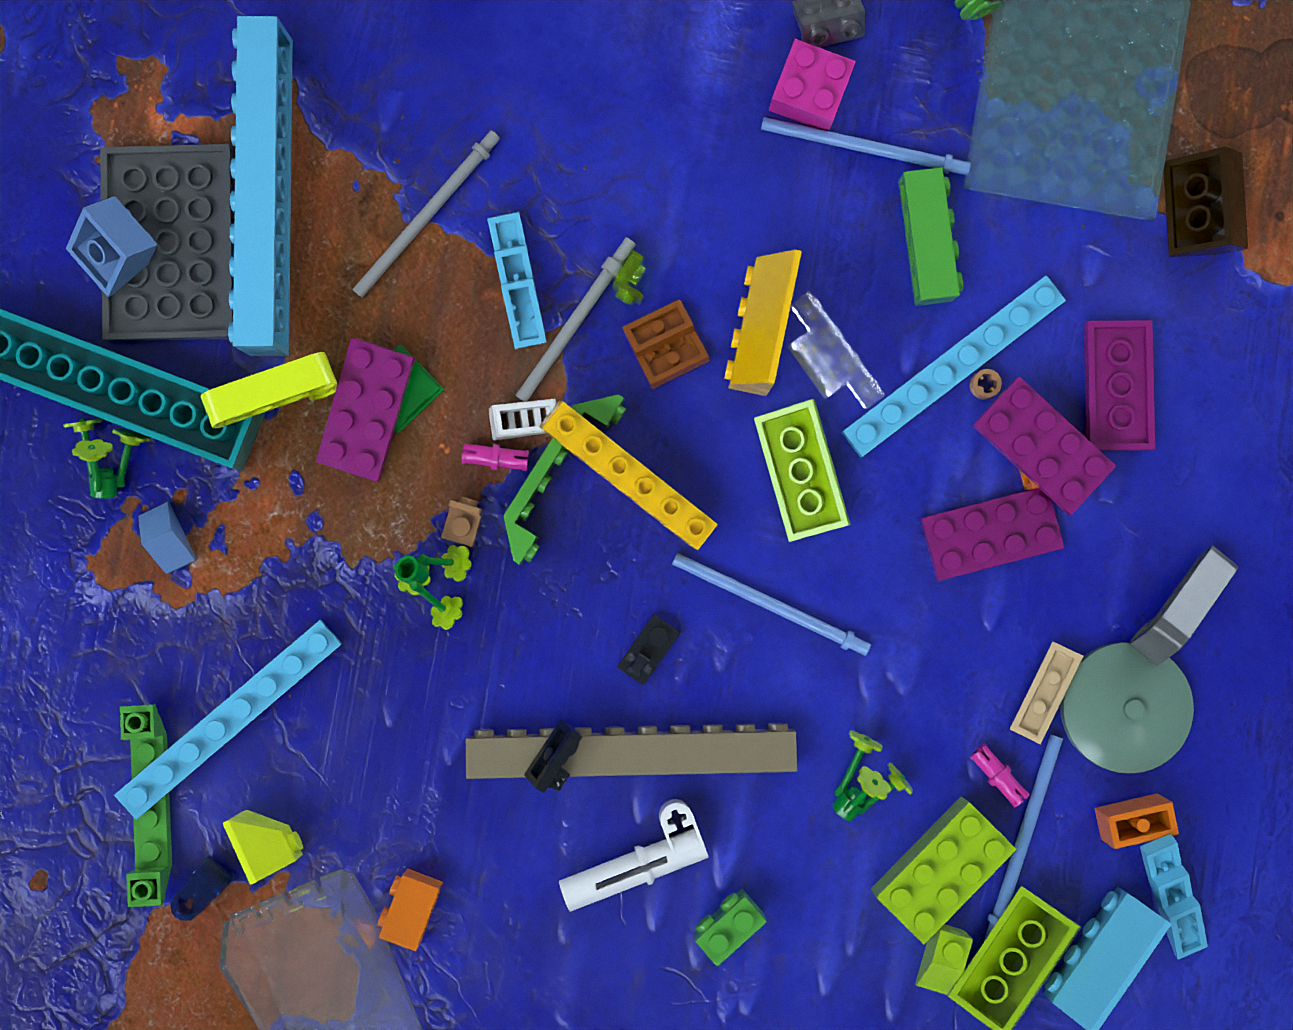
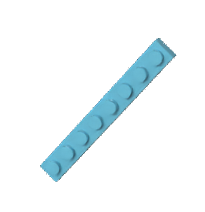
(953, 366)
(227, 719)

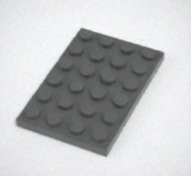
(185, 206)

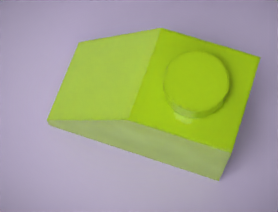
(944, 959)

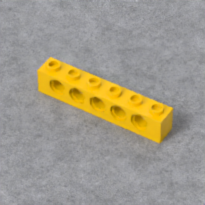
(628, 475)

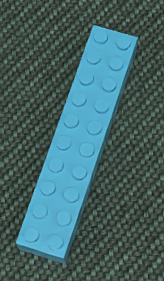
(261, 187)

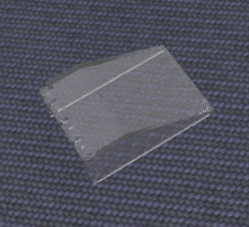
(316, 961)

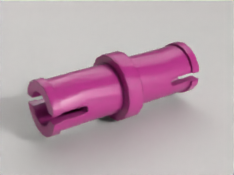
(495, 457)
(999, 775)

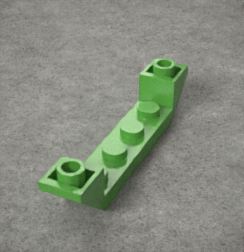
(521, 541)
(152, 829)

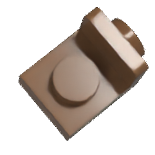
(463, 521)

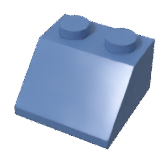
(110, 244)

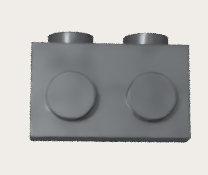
(829, 21)

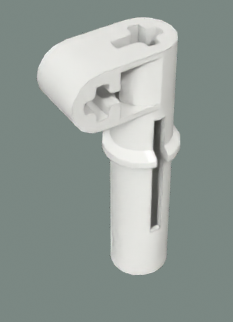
(679, 850)

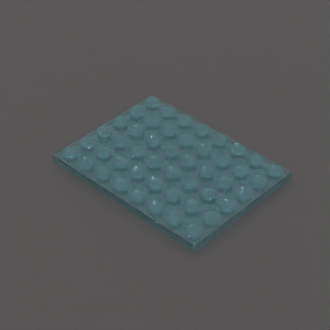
(1078, 102)

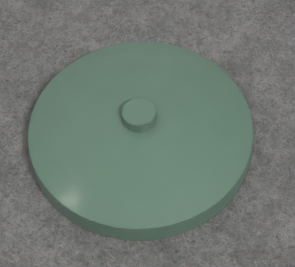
(1127, 709)

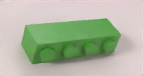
(930, 236)

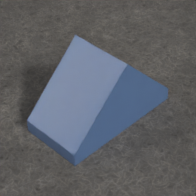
(165, 538)

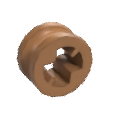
(992, 376)

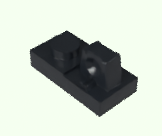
(648, 649)
(547, 768)

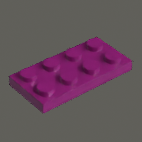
(1119, 385)
(365, 409)
(1044, 445)
(991, 533)

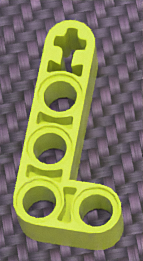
(270, 389)

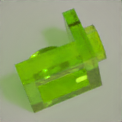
(630, 273)

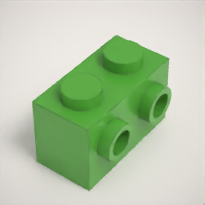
(729, 926)

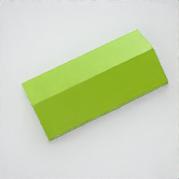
(802, 470)

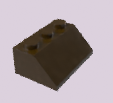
(1205, 203)

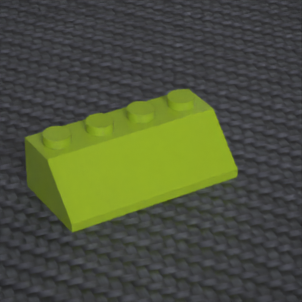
(1014, 961)

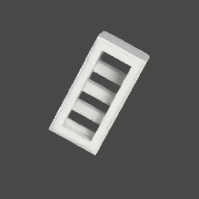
(512, 432)

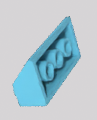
(1105, 959)

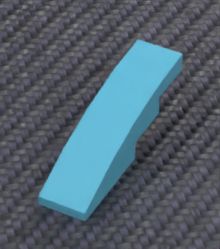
(517, 280)
(1174, 896)

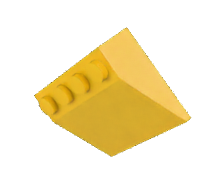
(763, 322)

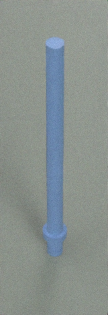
(866, 146)
(846, 639)
(1026, 830)

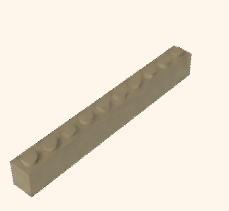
(640, 752)

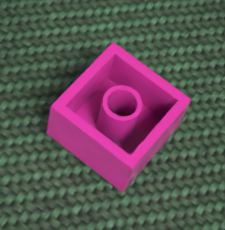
(811, 85)

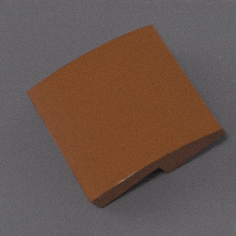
(666, 344)

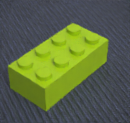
(943, 869)

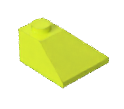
(262, 844)

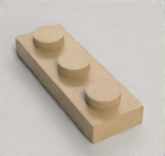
(1046, 692)

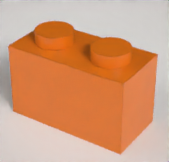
(1136, 821)
(410, 909)

